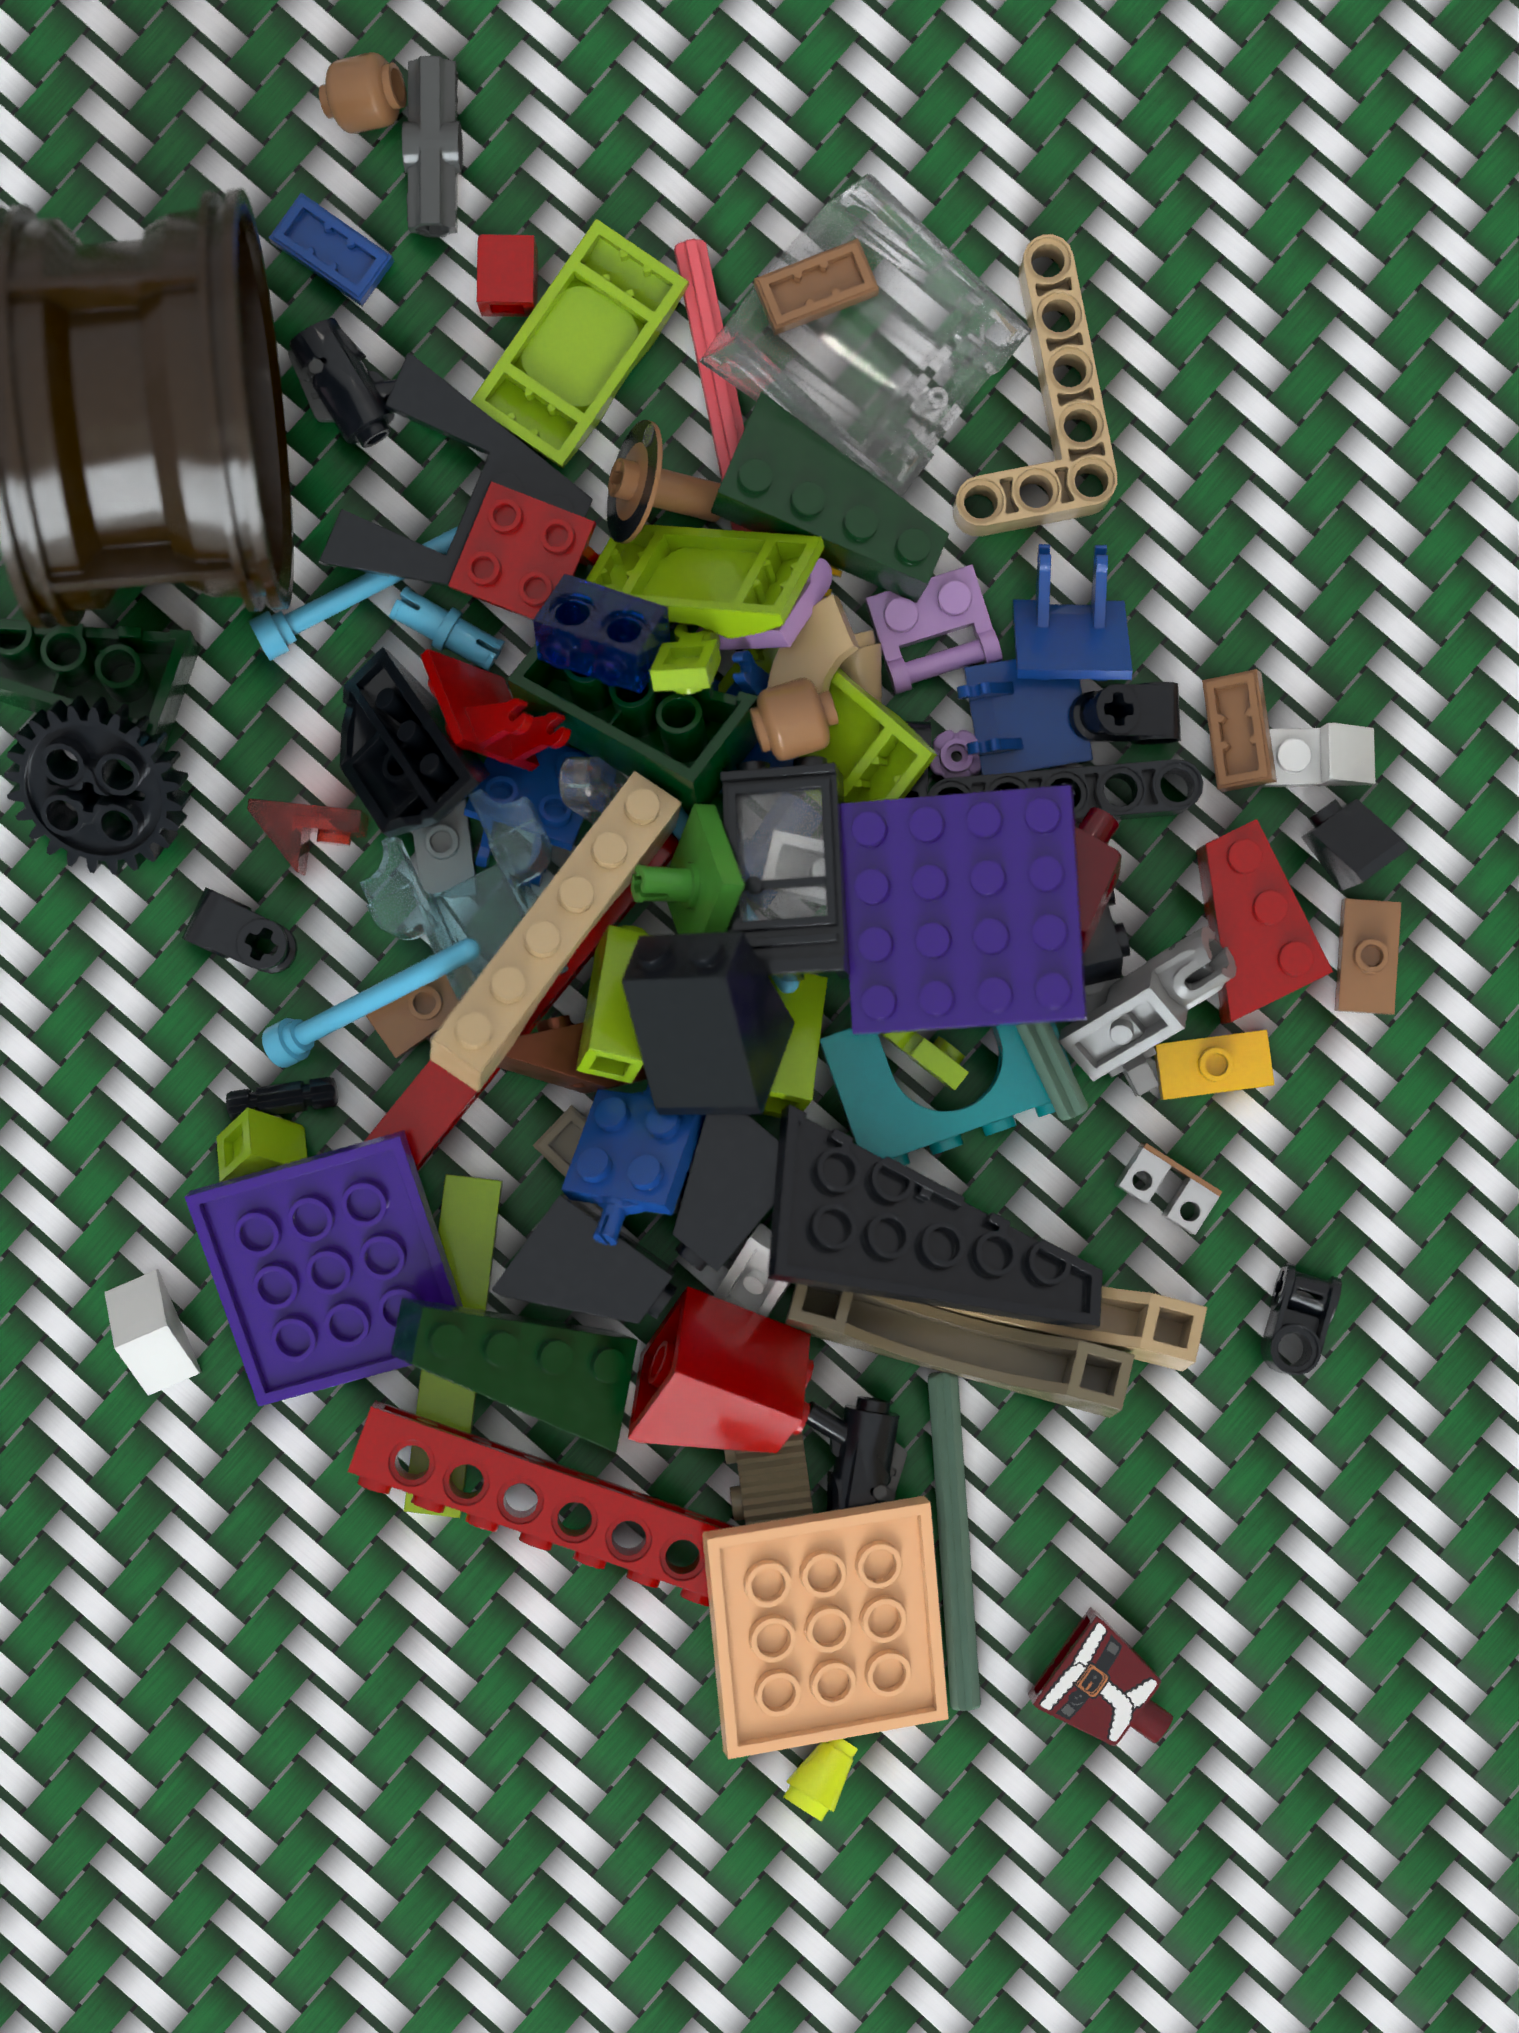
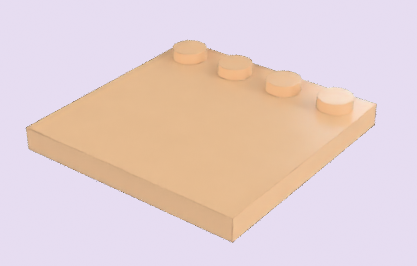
(825, 1626)

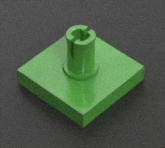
(701, 879)

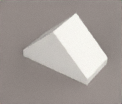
(150, 1333)

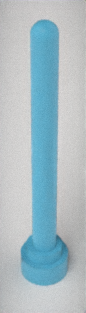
(279, 630)
(292, 1039)

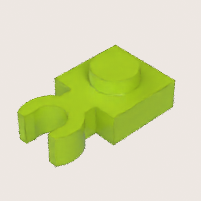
(687, 663)
(937, 1059)

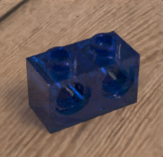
(600, 632)

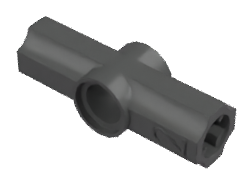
(432, 146)

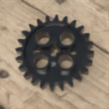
(97, 785)

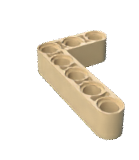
(1060, 404)

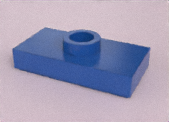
(331, 249)

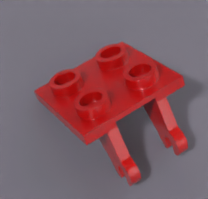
(521, 551)
(485, 716)

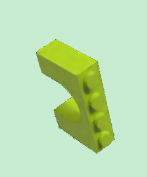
(611, 1045)

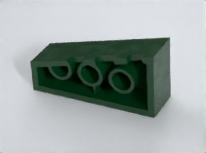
(802, 485)
(121, 664)
(662, 735)
(537, 1366)

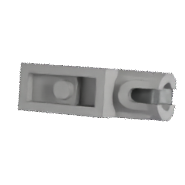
(1149, 1003)

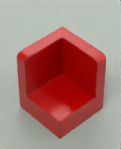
(507, 275)

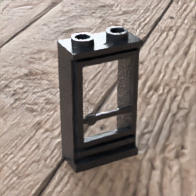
(791, 862)

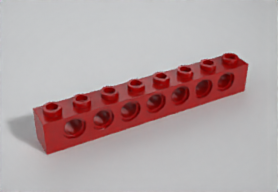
(392, 1428)

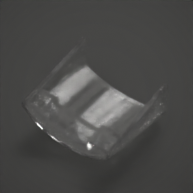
(888, 370)

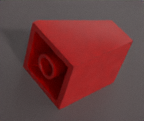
(721, 1379)

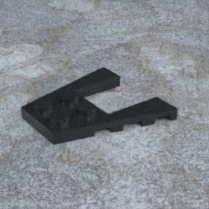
(438, 406)

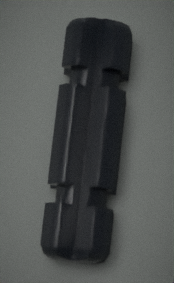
(284, 1097)

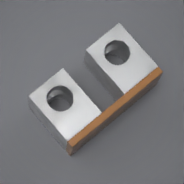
(1192, 1189)

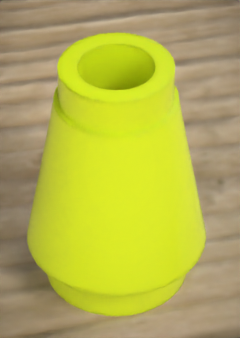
(821, 1777)

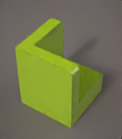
(258, 1143)

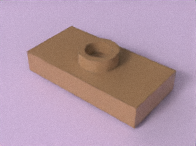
(816, 287)
(1239, 730)
(1368, 956)
(414, 1016)

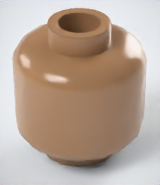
(363, 93)
(793, 719)

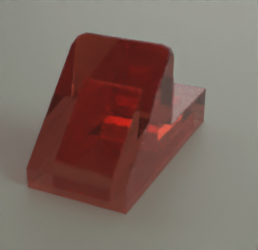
(292, 823)

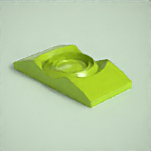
(580, 344)
(712, 576)
(869, 745)

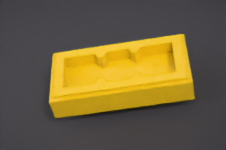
(1214, 1064)

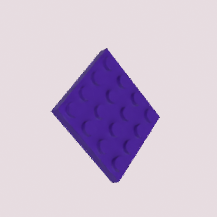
(963, 911)
(320, 1262)

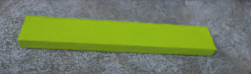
(468, 1239)

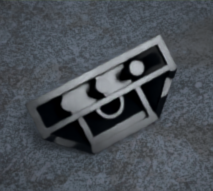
(400, 750)

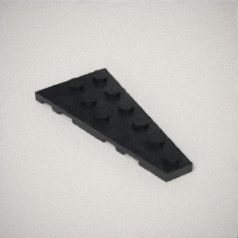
(898, 1235)

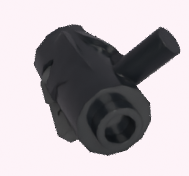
(340, 384)
(865, 1452)

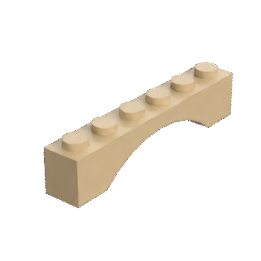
(534, 954)
(1134, 1322)

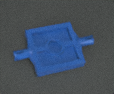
(630, 1159)

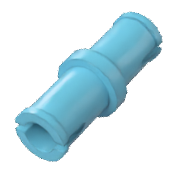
(446, 629)

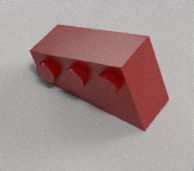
(1258, 922)

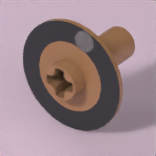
(641, 483)

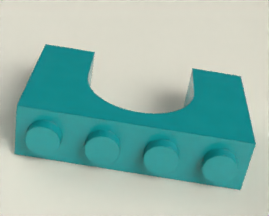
(894, 1125)

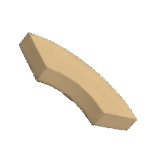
(818, 647)

